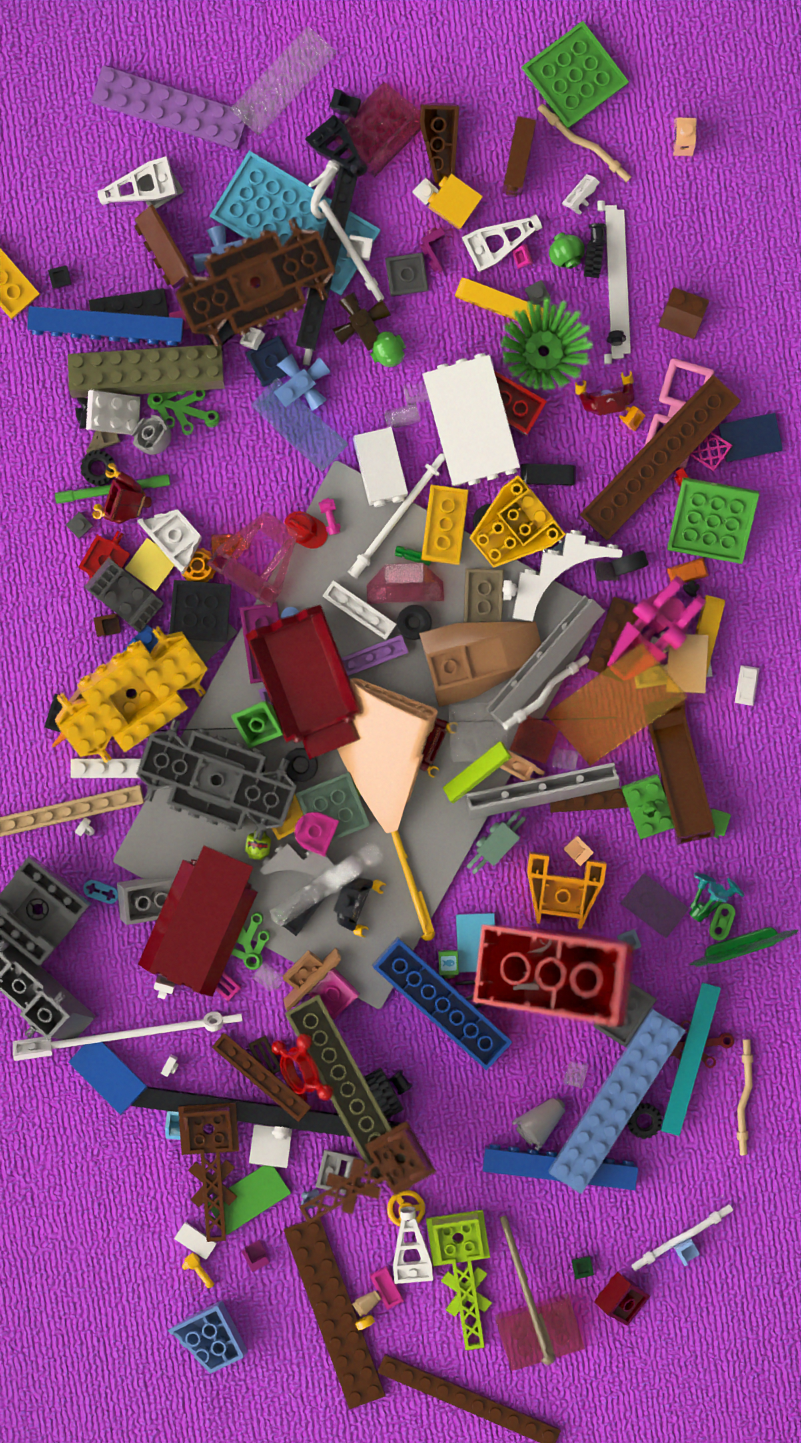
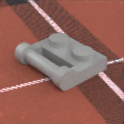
(331, 1163)

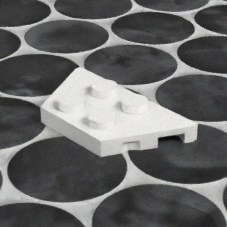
(173, 536)

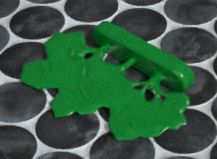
(742, 945)

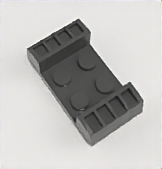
(124, 594)

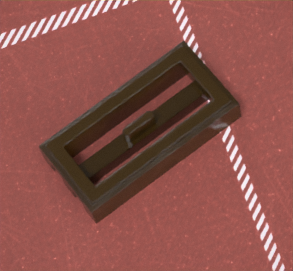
(258, 1042)

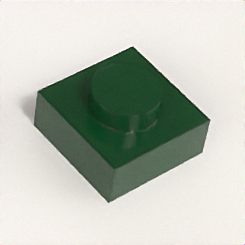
(582, 1267)

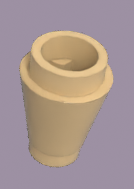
(366, 1303)

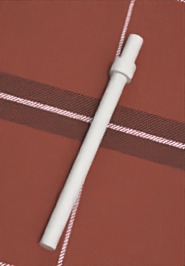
(370, 283)

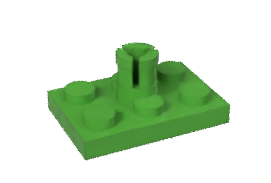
(648, 806)

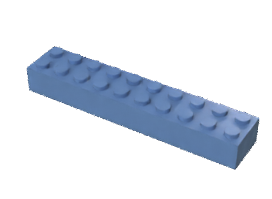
(616, 1101)

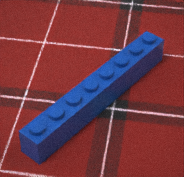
(105, 324)
(536, 1165)

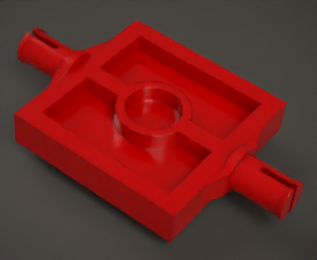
(100, 551)

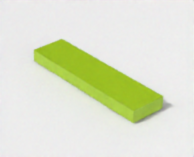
(477, 772)

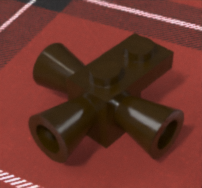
(360, 321)

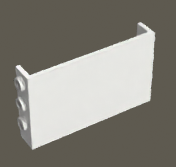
(471, 420)

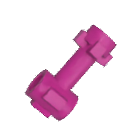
(327, 507)

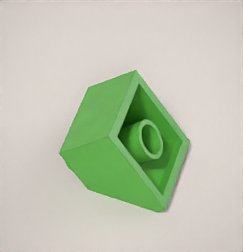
(257, 723)

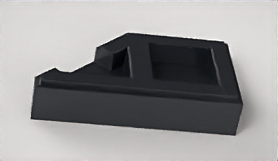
(54, 710)

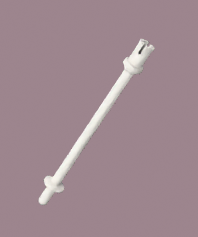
(364, 559)

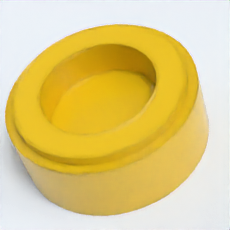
(364, 1322)

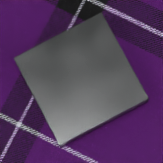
(406, 274)

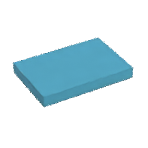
(468, 938)

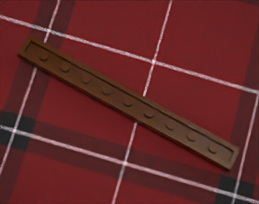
(468, 1400)

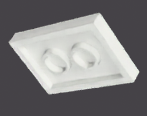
(112, 412)

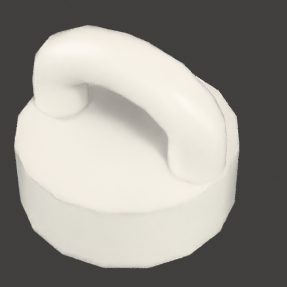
(85, 828)

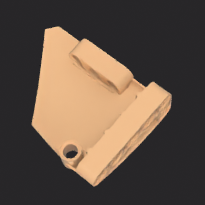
(389, 749)

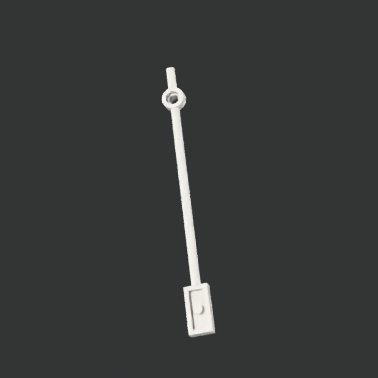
(42, 1047)

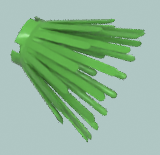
(546, 334)

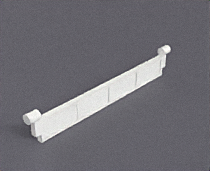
(617, 278)

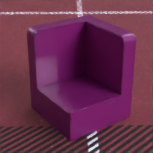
(256, 1255)

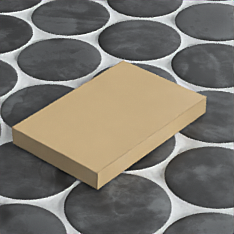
(689, 664)

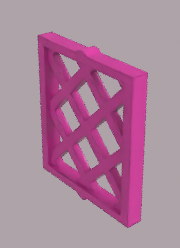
(721, 457)

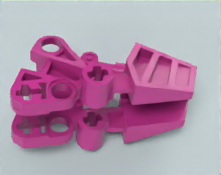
(668, 612)

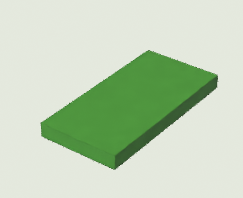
(254, 1195)

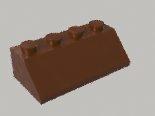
(162, 245)

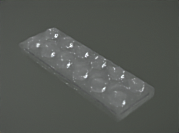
(283, 80)

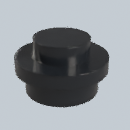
(616, 338)

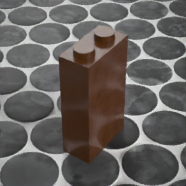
(519, 156)

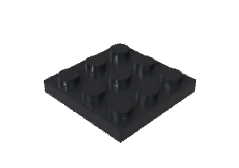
(200, 610)

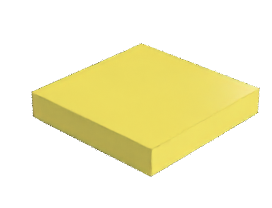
(150, 565)

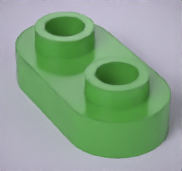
(722, 921)

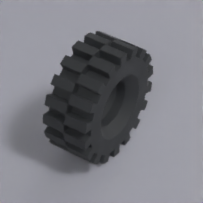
(383, 1093)

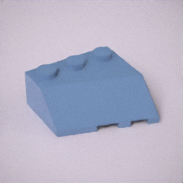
(211, 1337)

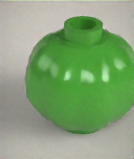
(566, 251)
(388, 349)

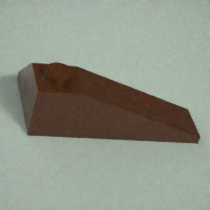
(440, 133)

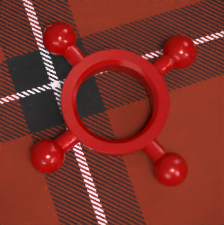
(306, 1065)

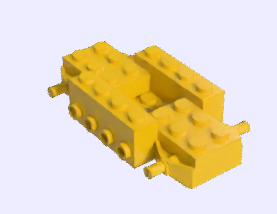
(107, 709)

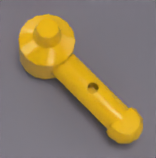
(193, 1262)

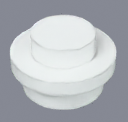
(281, 1132)

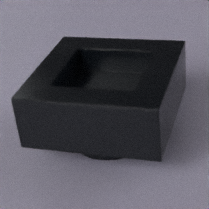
(60, 277)

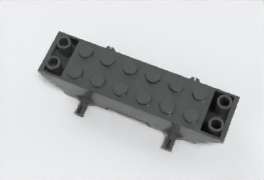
(41, 998)

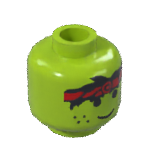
(257, 849)

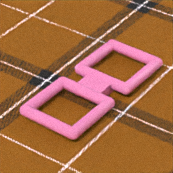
(675, 404)

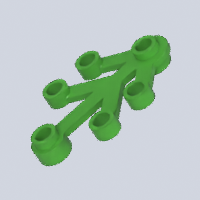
(180, 408)
(245, 940)

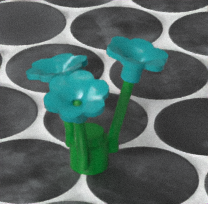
(718, 892)

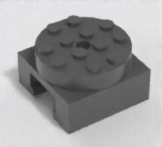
(33, 932)

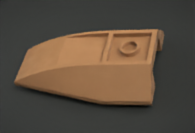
(476, 656)

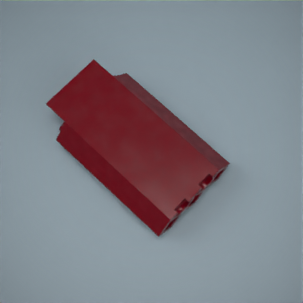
(306, 681)
(200, 921)

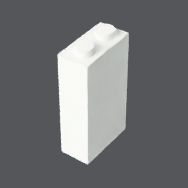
(380, 467)

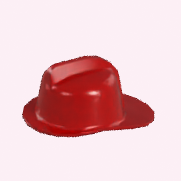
(310, 530)

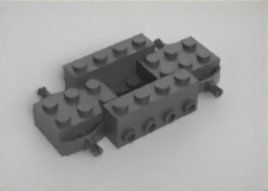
(243, 788)

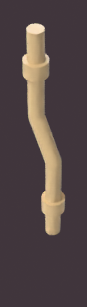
(614, 165)
(747, 1059)

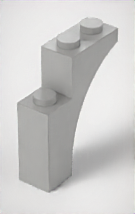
(289, 859)

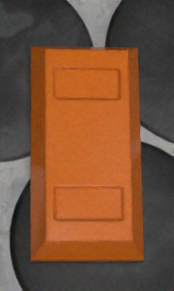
(689, 571)

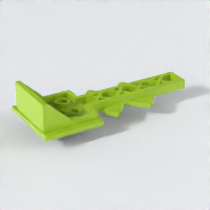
(448, 1251)

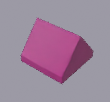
(522, 256)

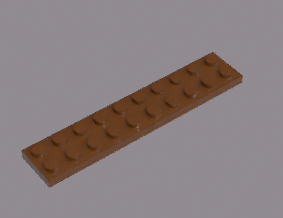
(660, 457)
(334, 1312)

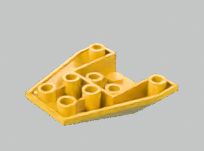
(515, 525)

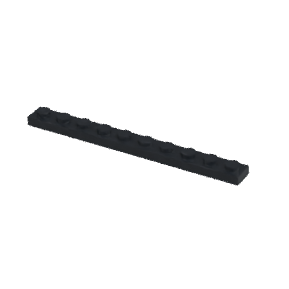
(315, 306)

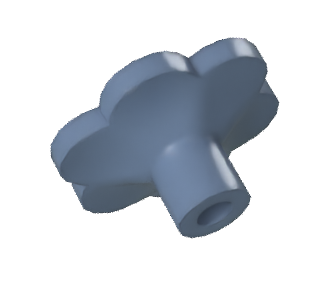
(308, 1196)

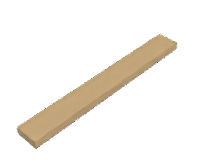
(71, 810)

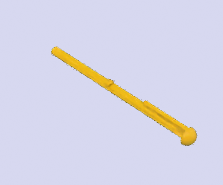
(417, 897)

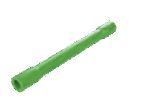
(72, 495)

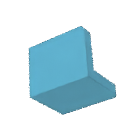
(172, 1127)

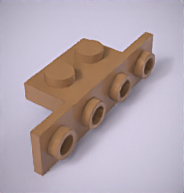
(307, 974)

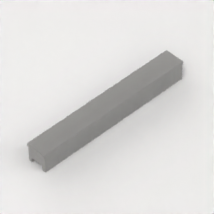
(545, 659)
(542, 791)

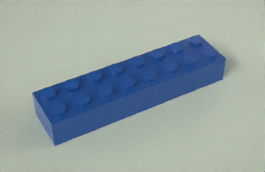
(442, 1003)

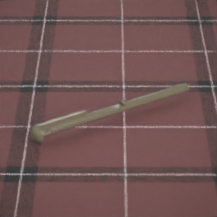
(538, 1321)

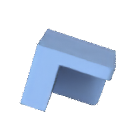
(686, 1251)

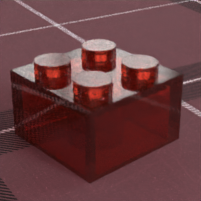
(534, 739)

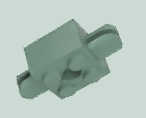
(497, 842)

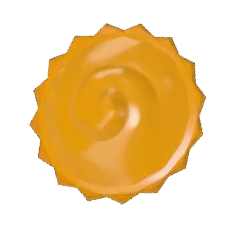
(198, 569)

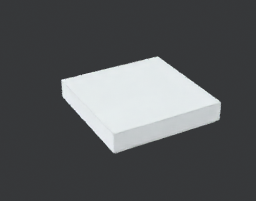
(268, 1149)

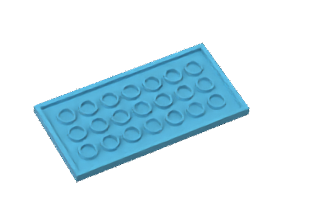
(268, 197)

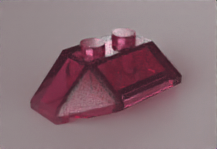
(404, 585)

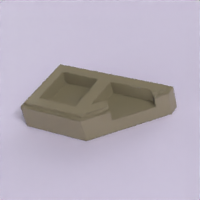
(103, 440)

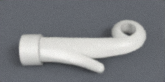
(322, 183)

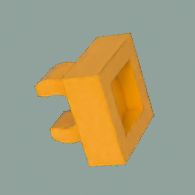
(633, 418)

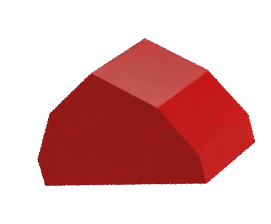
(576, 975)

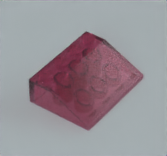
(382, 127)
(521, 1338)

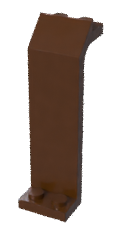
(681, 776)

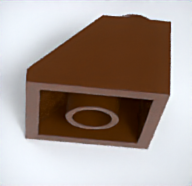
(683, 313)

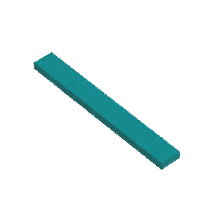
(690, 1059)

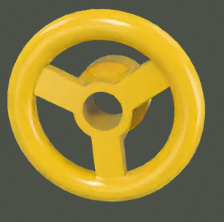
(418, 1207)

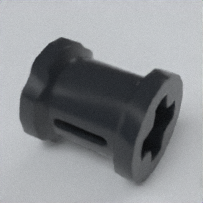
(597, 232)
(400, 1082)

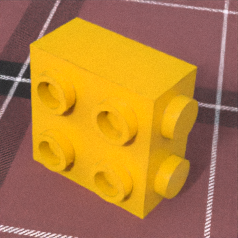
(454, 201)

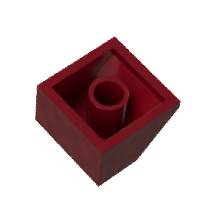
(621, 1298)

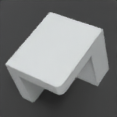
(362, 246)

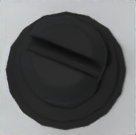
(691, 589)

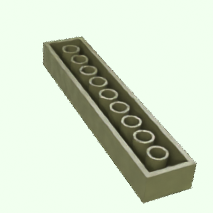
(339, 1070)

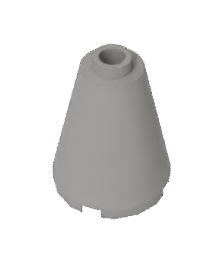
(540, 1121)

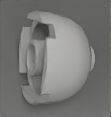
(152, 435)

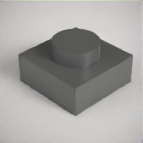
(537, 292)
(79, 525)

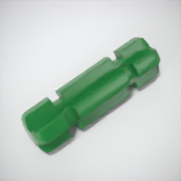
(410, 555)

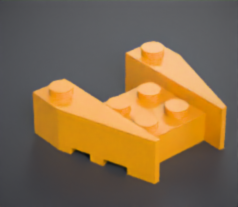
(563, 894)

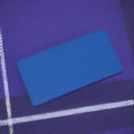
(108, 1075)

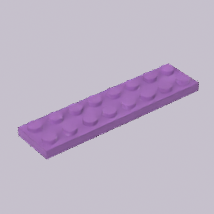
(168, 107)

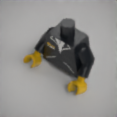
(352, 901)

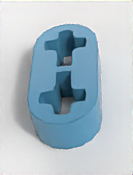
(103, 887)

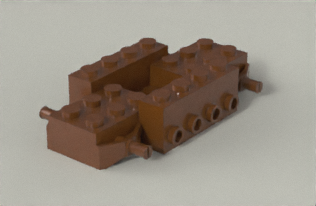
(228, 291)

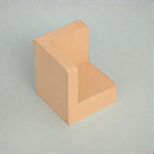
(578, 850)

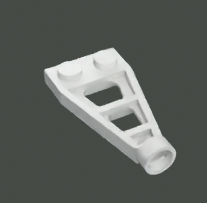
(162, 178)
(479, 250)
(414, 1270)

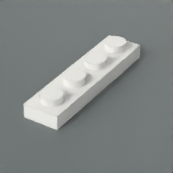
(359, 610)
(99, 769)

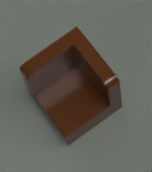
(107, 625)

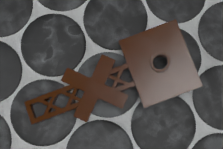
(198, 1141)
(396, 1174)

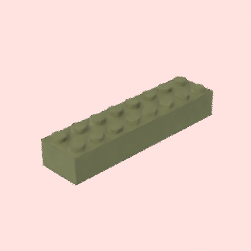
(147, 370)

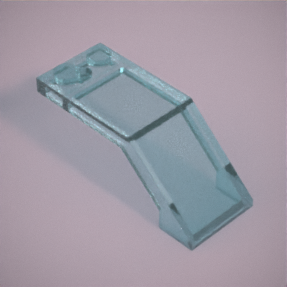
(300, 427)

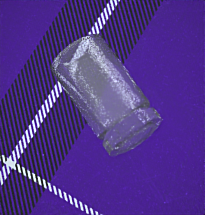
(402, 416)

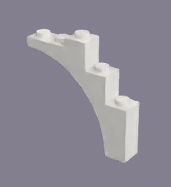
(552, 565)

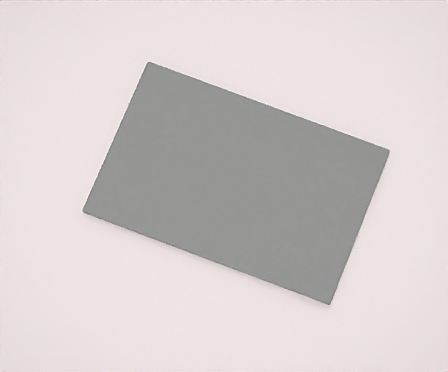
(431, 827)

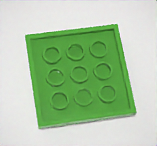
(575, 75)
(712, 520)

